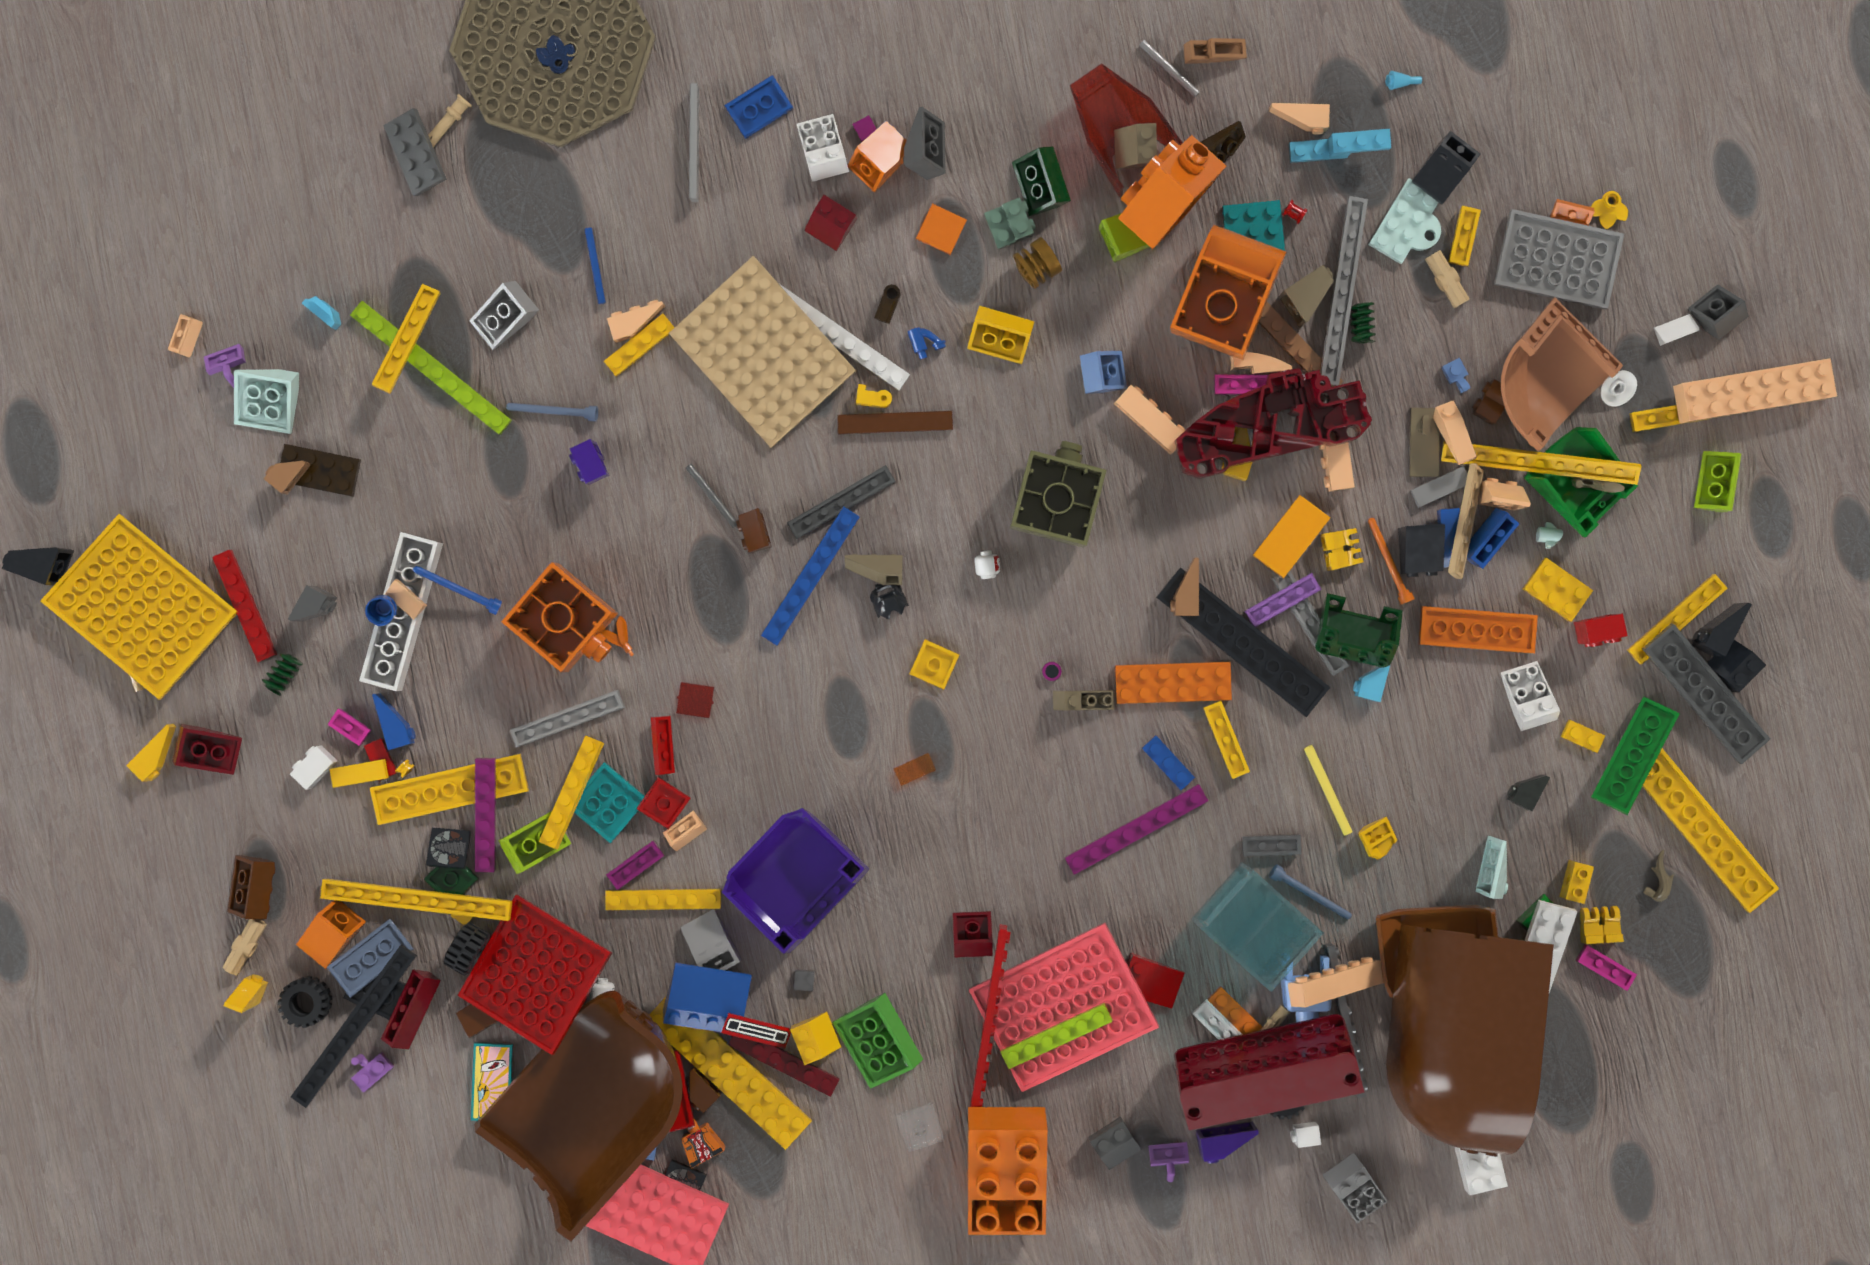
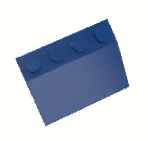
(704, 997)

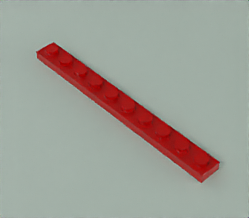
(990, 1013)

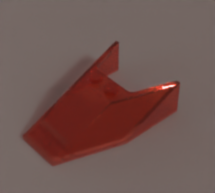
(1111, 103)

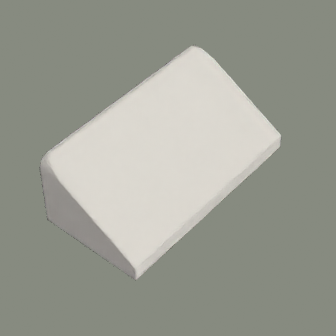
(1676, 329)

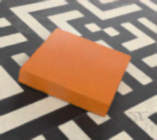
(941, 229)

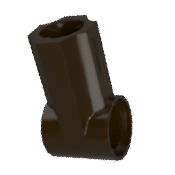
(887, 306)

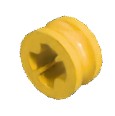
(404, 768)

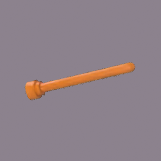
(1404, 595)

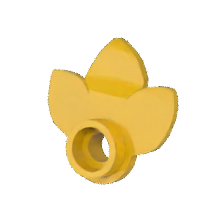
(1608, 212)

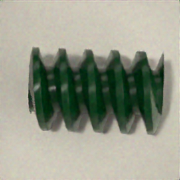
(1362, 323)
(282, 673)

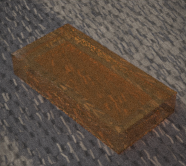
(914, 769)

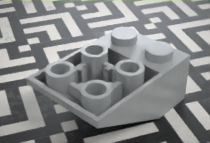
(710, 942)
(1355, 1188)

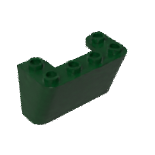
(1358, 635)

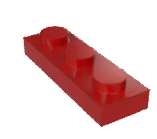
(662, 745)

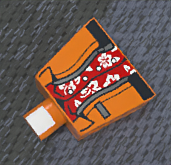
(701, 1144)

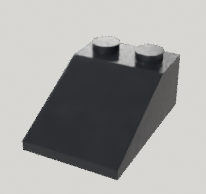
(1718, 634)

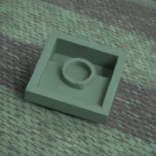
(1010, 223)

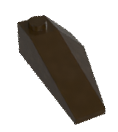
(1225, 141)

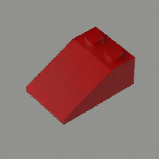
(1156, 981)

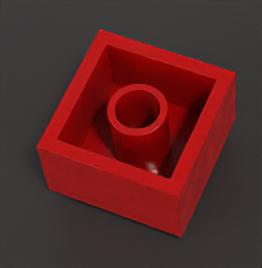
(1603, 628)

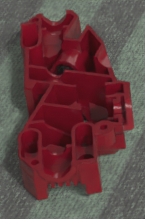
(1252, 411)

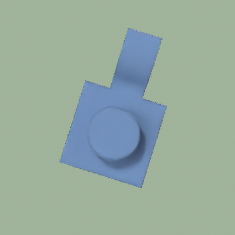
(1455, 373)

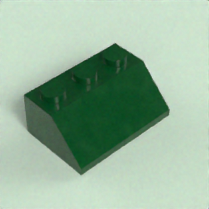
(1041, 180)

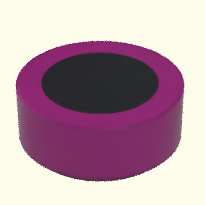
(1051, 671)

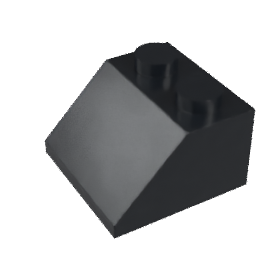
(1736, 667)

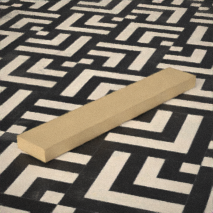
(1466, 521)

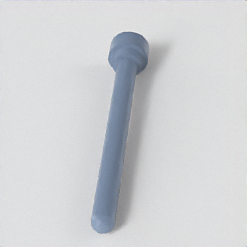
(589, 413)
(1279, 874)

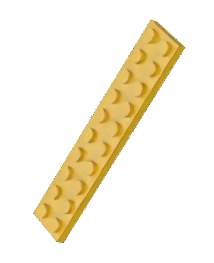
(1708, 834)
(737, 1079)

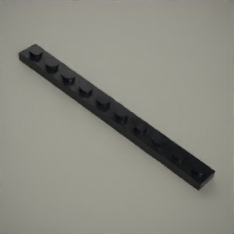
(353, 1026)

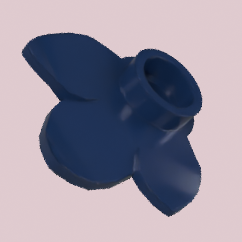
(556, 52)

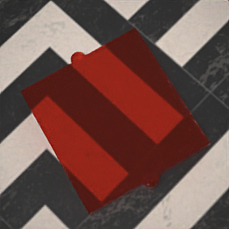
(695, 700)

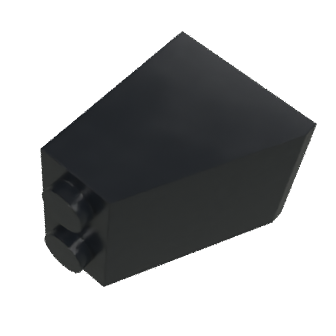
(1421, 549)
(39, 564)

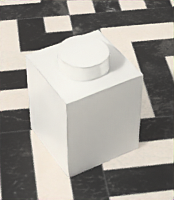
(1306, 1134)

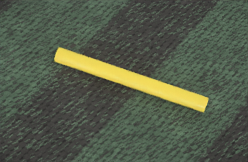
(1328, 790)

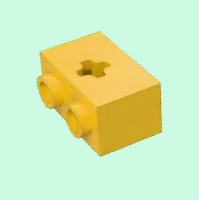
(1576, 881)

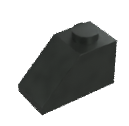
(1528, 791)

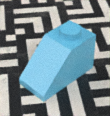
(1371, 684)

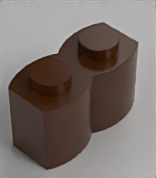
(1491, 403)

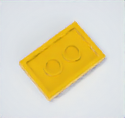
(1557, 589)

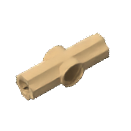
(1447, 279)
(244, 946)

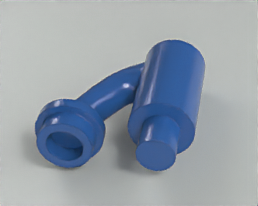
(918, 343)

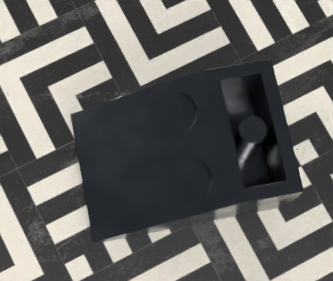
(1446, 167)

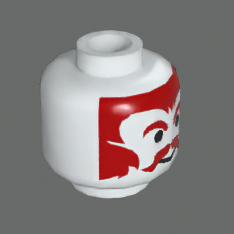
(987, 564)

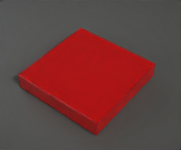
(663, 803)

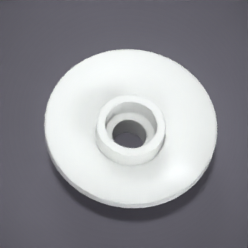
(1619, 389)

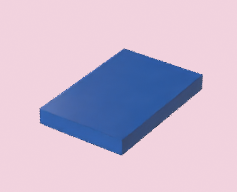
(758, 106)

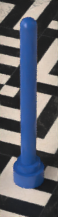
(491, 604)

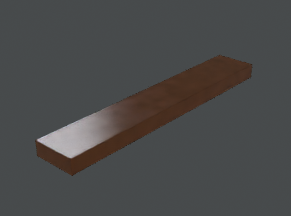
(895, 422)

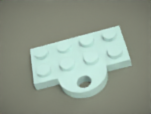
(1406, 224)

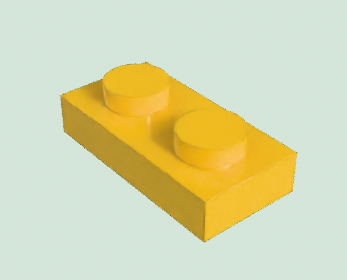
(1583, 736)

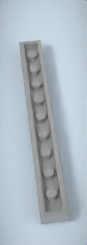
(1343, 289)

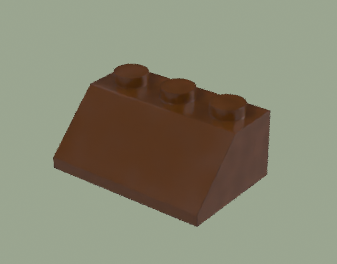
(251, 887)

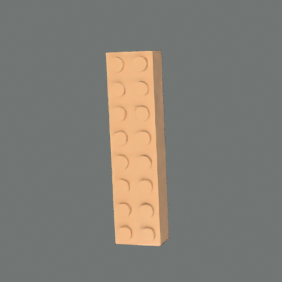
(1755, 391)

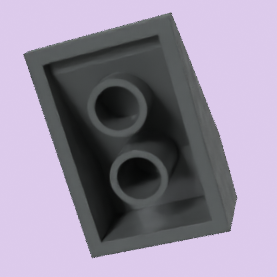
(926, 145)

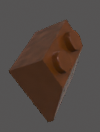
(754, 531)

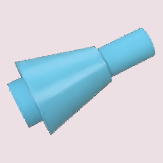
(1398, 80)

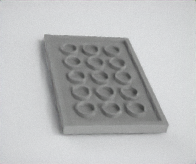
(1559, 259)

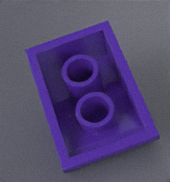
(1221, 1141)

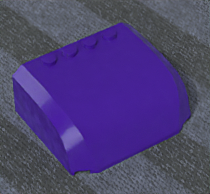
(793, 878)

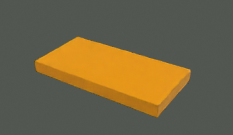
(1291, 536)

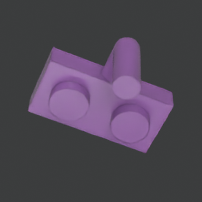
(224, 360)
(371, 1071)
(1169, 1155)

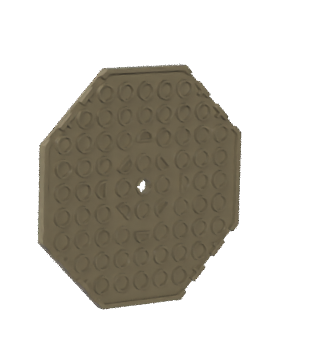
(519, 94)

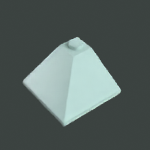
(266, 399)
(1493, 869)

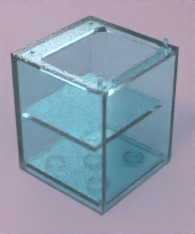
(1257, 926)

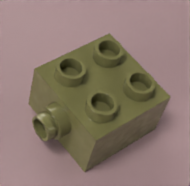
(1058, 496)

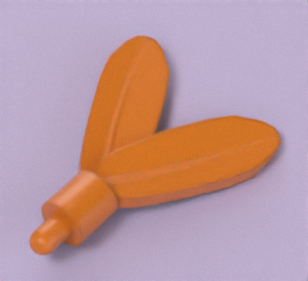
(622, 638)

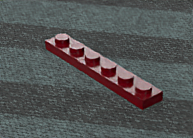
(788, 1064)

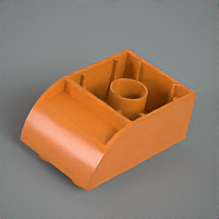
(1227, 292)
(1007, 1170)

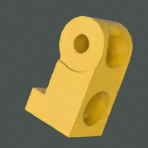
(872, 398)

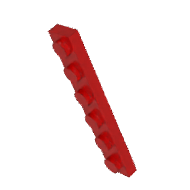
(245, 605)

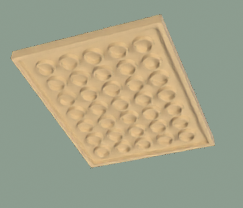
(762, 351)

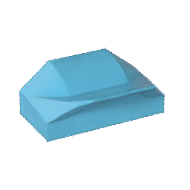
(323, 311)

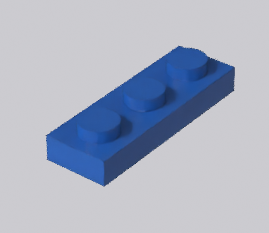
(1168, 762)

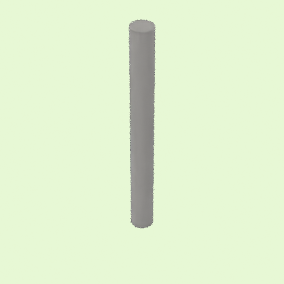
(1169, 68)

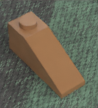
(1187, 595)

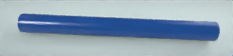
(595, 265)

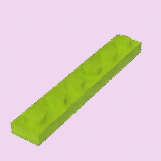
(1056, 1035)

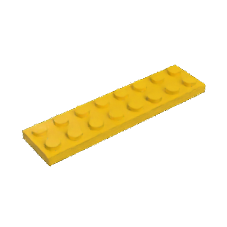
(443, 790)

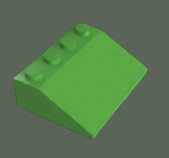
(878, 1041)

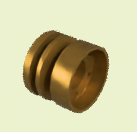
(1039, 261)

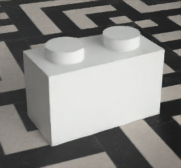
(313, 767)

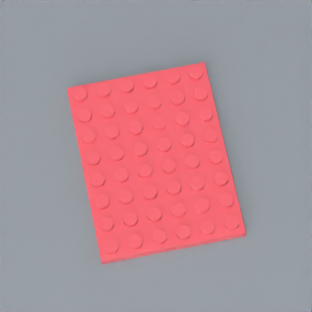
(1060, 986)

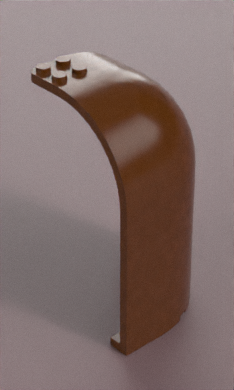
(1468, 1036)
(589, 1108)

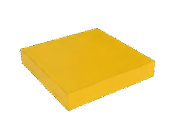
(934, 664)

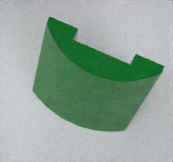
(1578, 505)

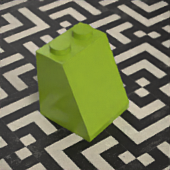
(1120, 239)

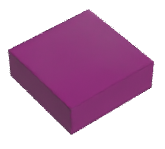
(864, 128)

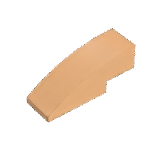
(1259, 364)

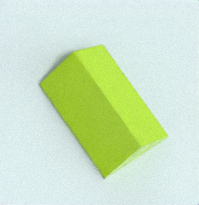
(1717, 481)

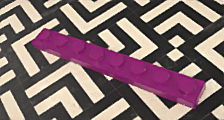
(1136, 829)

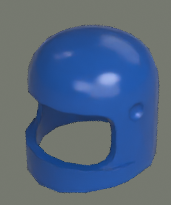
(381, 610)

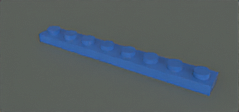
(810, 576)

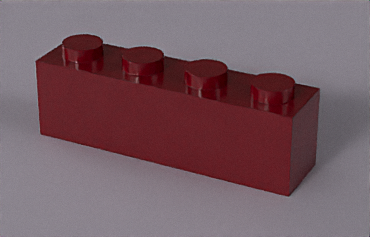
(410, 1009)

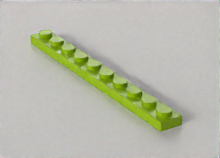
(434, 370)

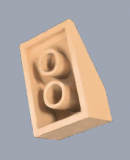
(1502, 495)

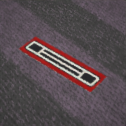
(756, 1030)

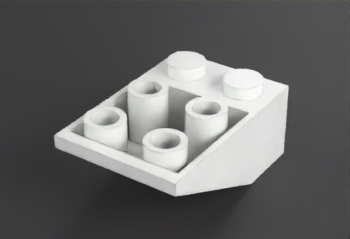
(822, 147)
(1530, 696)

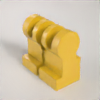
(1338, 557)
(1607, 932)

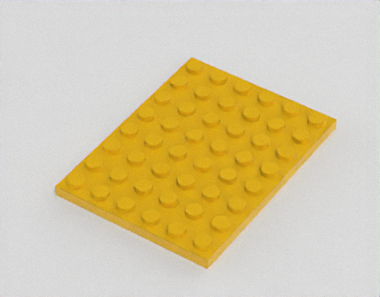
(139, 606)

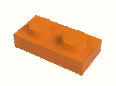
(1572, 212)

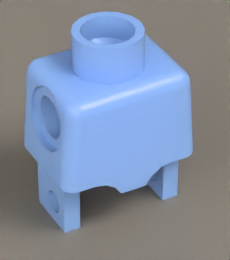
(1310, 1012)

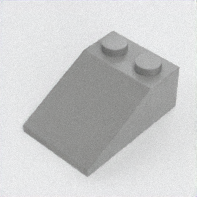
(503, 314)

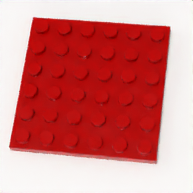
(535, 974)

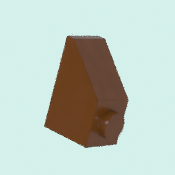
(702, 1091)

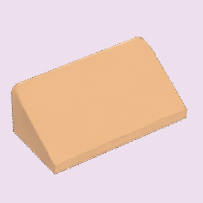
(185, 335)
(405, 599)
(684, 831)

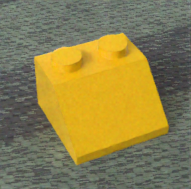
(815, 1038)

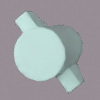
(1549, 535)

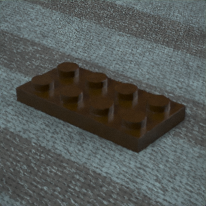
(327, 470)

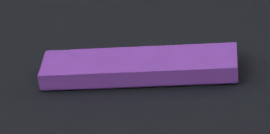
(1283, 600)

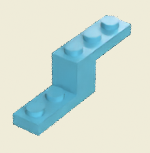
(1340, 145)

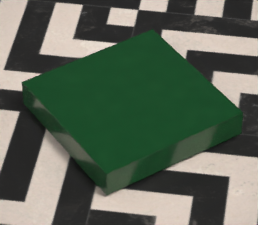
(451, 880)

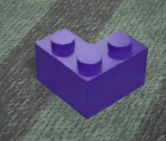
(589, 461)

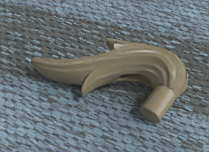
(1605, 486)
(1665, 881)

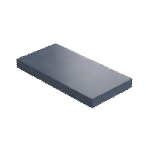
(367, 958)

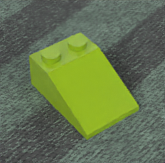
(524, 848)

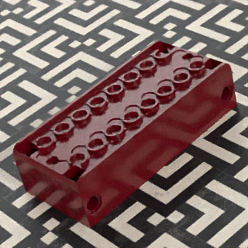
(1267, 1071)

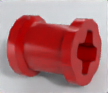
(1288, 211)

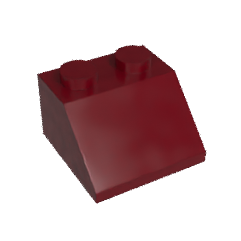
(830, 222)
(972, 934)

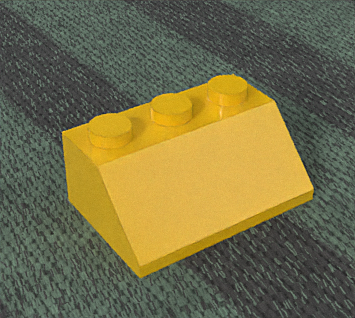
(1000, 334)

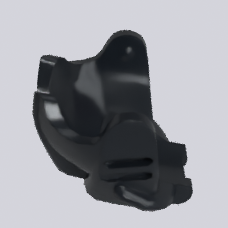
(889, 601)

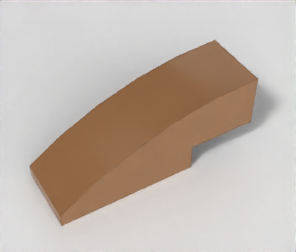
(1214, 50)

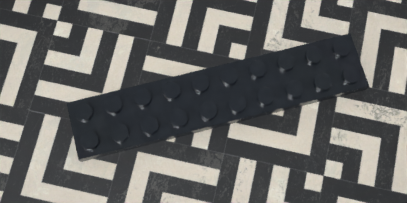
(1251, 648)

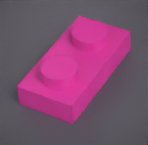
(349, 727)

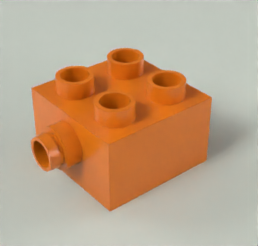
(1169, 189)
(562, 619)

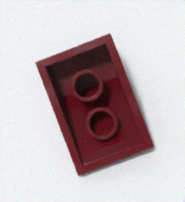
(206, 749)

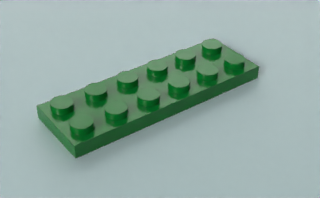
(1635, 755)

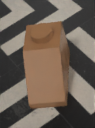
(286, 475)

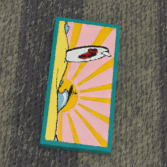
(490, 1075)

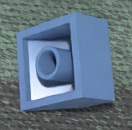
(1103, 371)

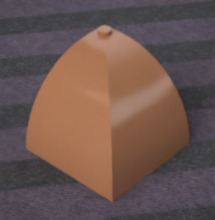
(1552, 373)

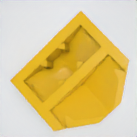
(1378, 838)

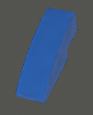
(1450, 519)

